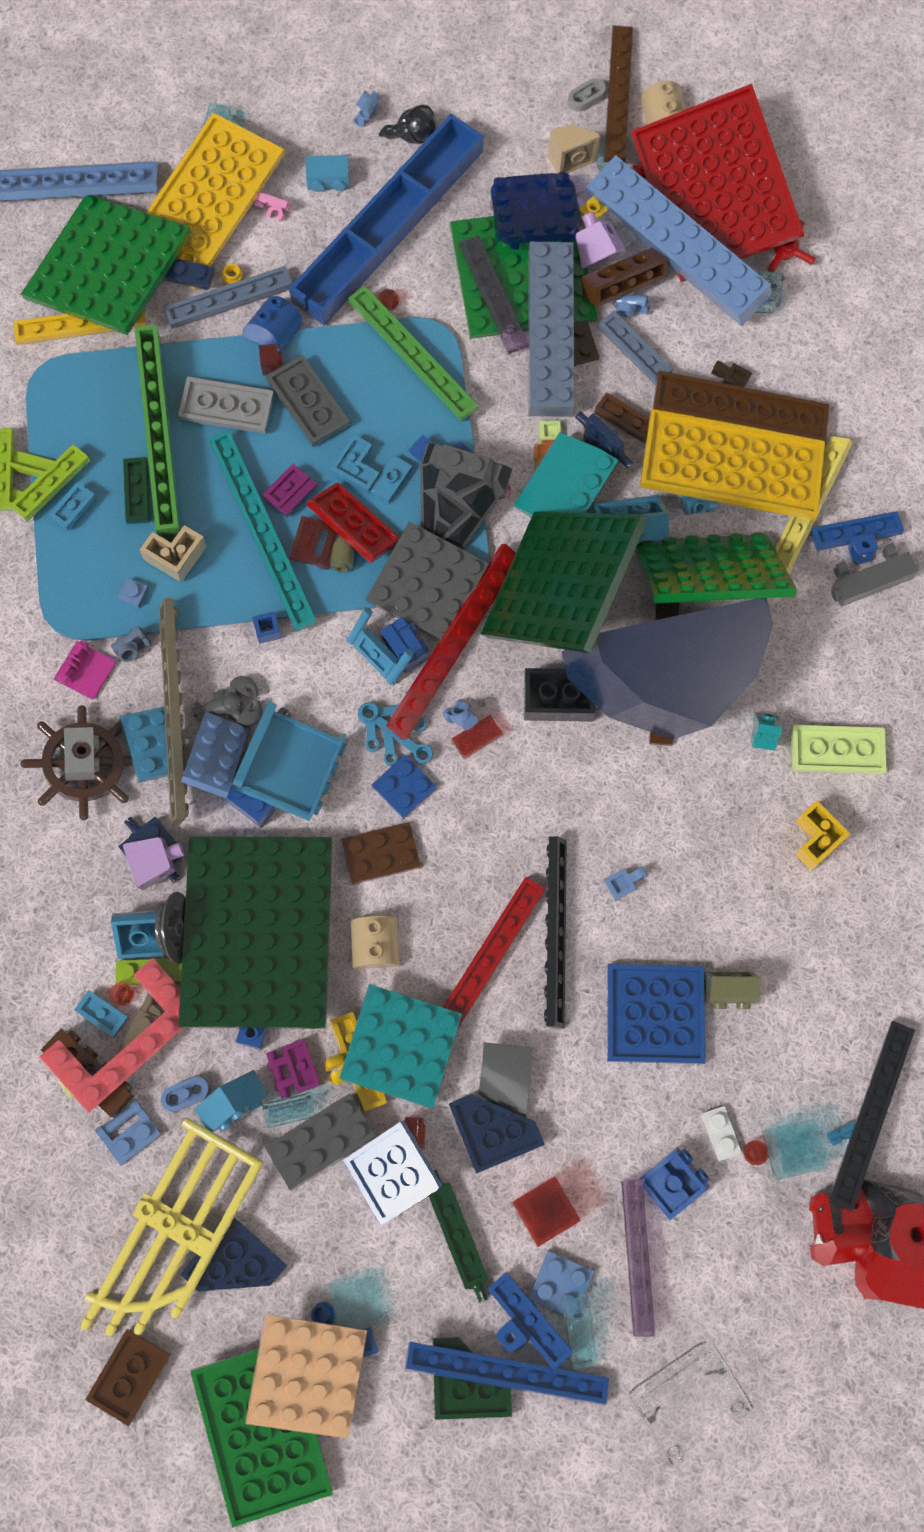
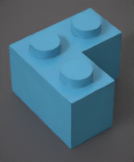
(231, 1102)

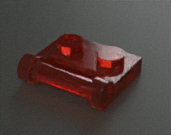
(307, 540)

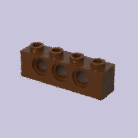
(624, 277)
(120, 1097)

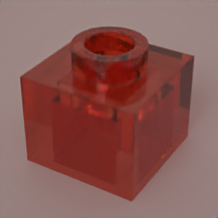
(269, 358)

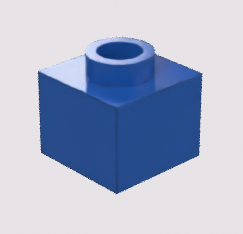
(266, 621)
(255, 1042)

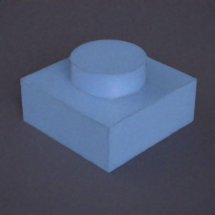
(132, 593)

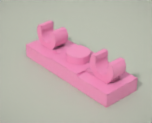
(274, 203)

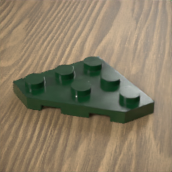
(464, 1398)

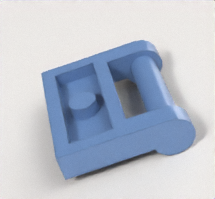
(131, 1140)

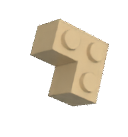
(175, 557)

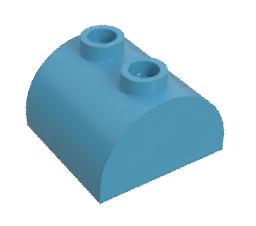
(135, 934)

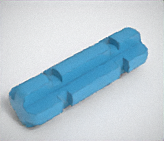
(843, 1133)

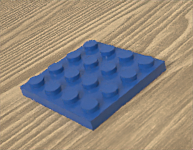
(655, 1014)

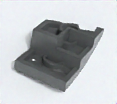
(506, 1076)

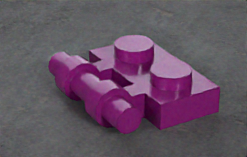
(300, 1066)

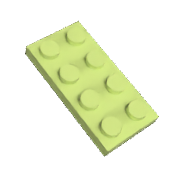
(838, 749)

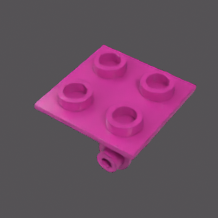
(84, 670)

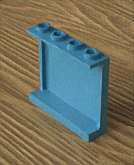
(288, 764)

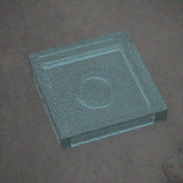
(358, 1301)

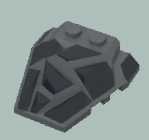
(458, 491)

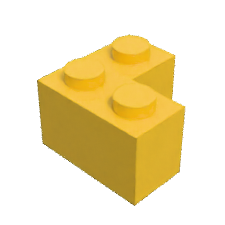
(824, 832)

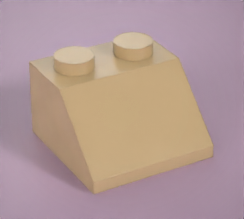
(572, 148)

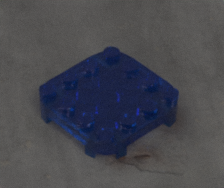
(535, 208)

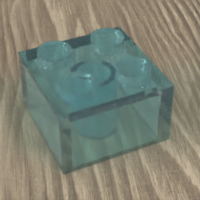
(794, 1149)

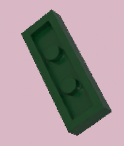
(136, 490)

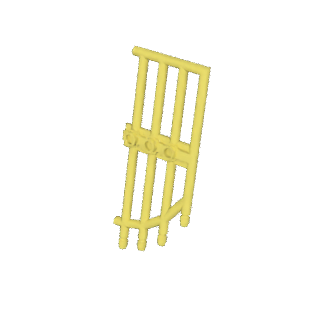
(173, 1224)

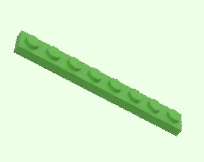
(413, 353)

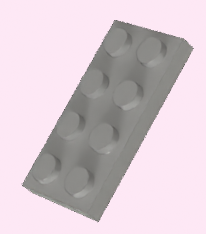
(226, 405)

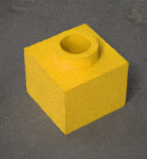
(593, 205)

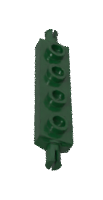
(459, 1239)

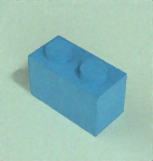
(327, 172)

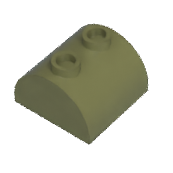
(731, 987)

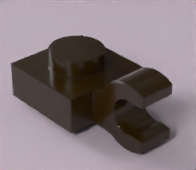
(734, 376)

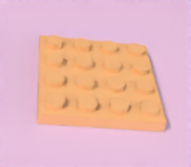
(306, 1376)

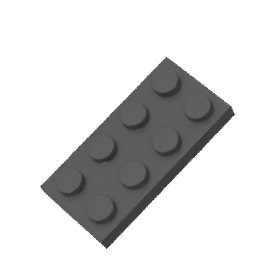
(307, 400)

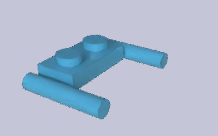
(376, 652)

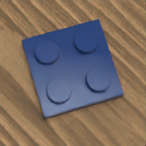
(404, 786)

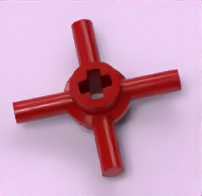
(788, 251)

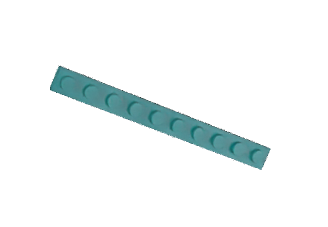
(262, 531)

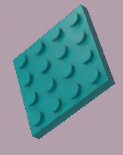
(400, 1046)

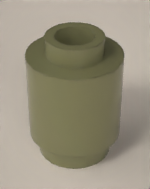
(342, 556)

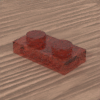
(476, 738)

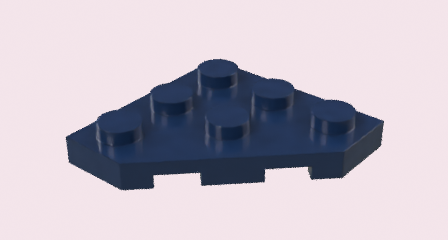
(493, 1132)
(238, 1262)

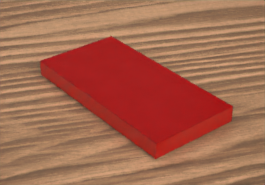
(353, 522)

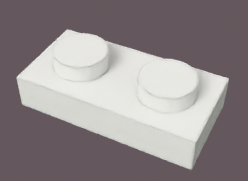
(721, 1133)

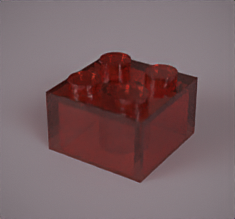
(545, 1211)

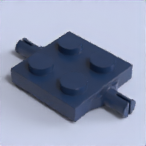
(602, 437)
(150, 830)

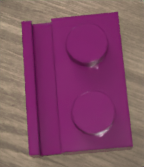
(289, 490)

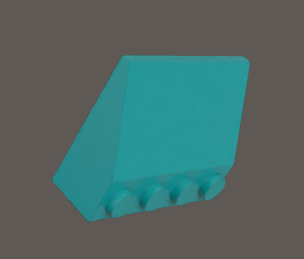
(567, 478)

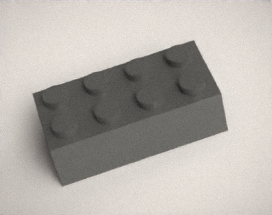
(320, 1142)

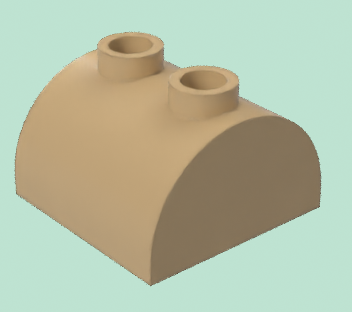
(662, 100)
(375, 942)

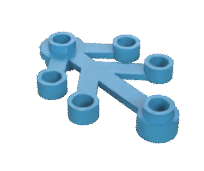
(388, 735)

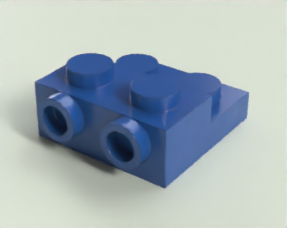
(675, 1182)

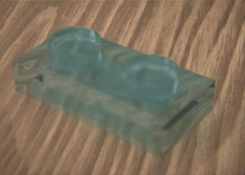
(288, 1110)

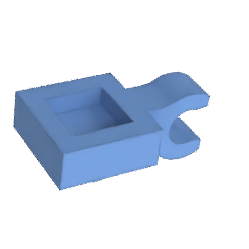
(622, 883)

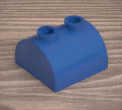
(274, 323)

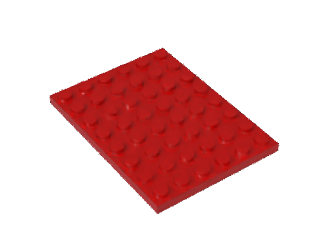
(722, 172)

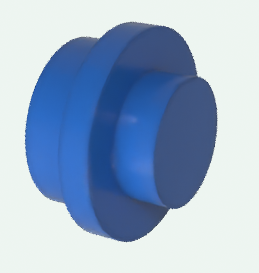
(323, 1313)

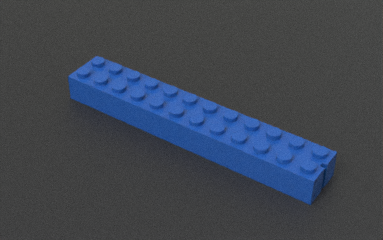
(386, 219)

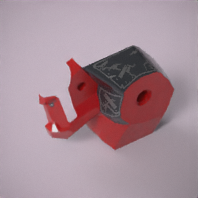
(882, 1239)

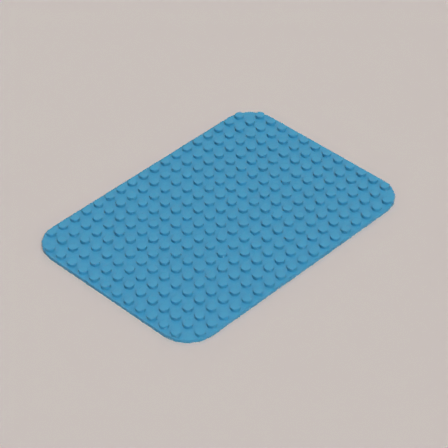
(98, 407)

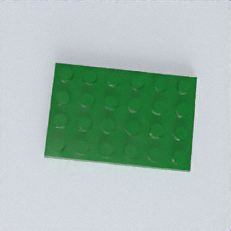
(256, 1465)

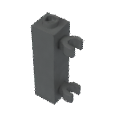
(873, 579)

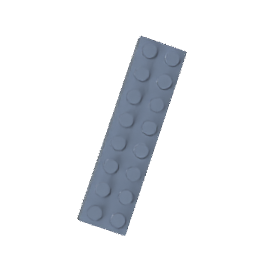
(550, 329)

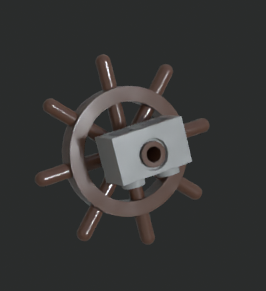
(80, 745)

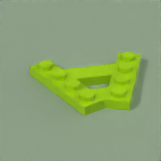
(51, 475)

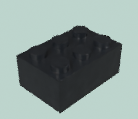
(554, 697)

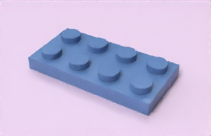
(215, 755)

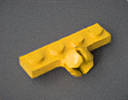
(343, 1029)

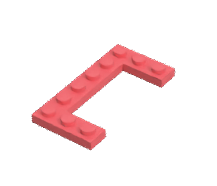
(93, 1089)

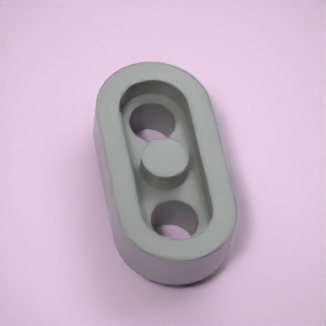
(585, 95)

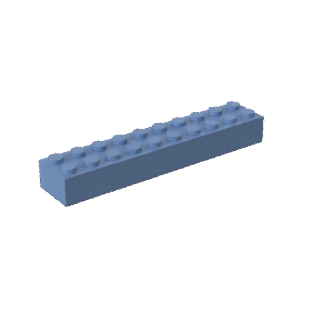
(682, 240)

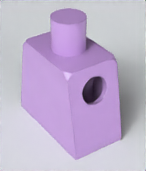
(597, 242)
(151, 860)

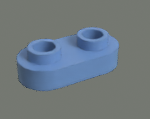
(185, 1093)

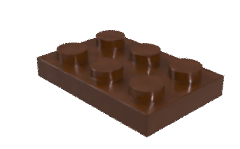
(381, 853)
(128, 1377)

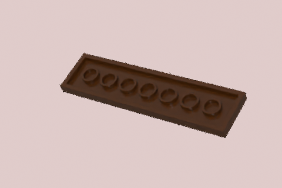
(740, 405)

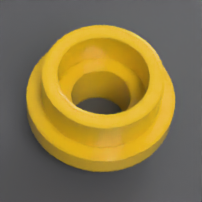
(229, 269)

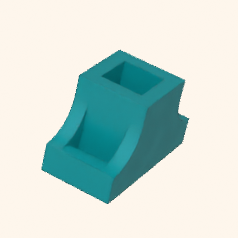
(765, 731)

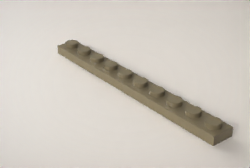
(173, 719)

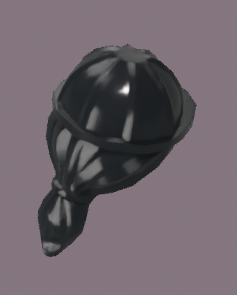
(413, 125)

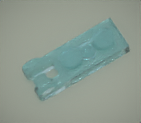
(579, 1331)

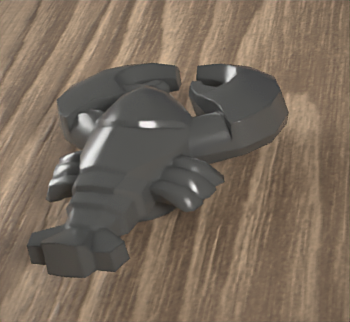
(231, 703)

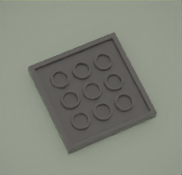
(426, 580)

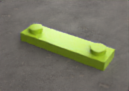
(126, 969)

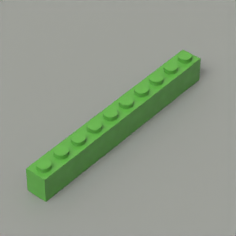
(158, 432)

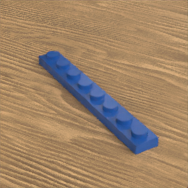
(506, 1373)

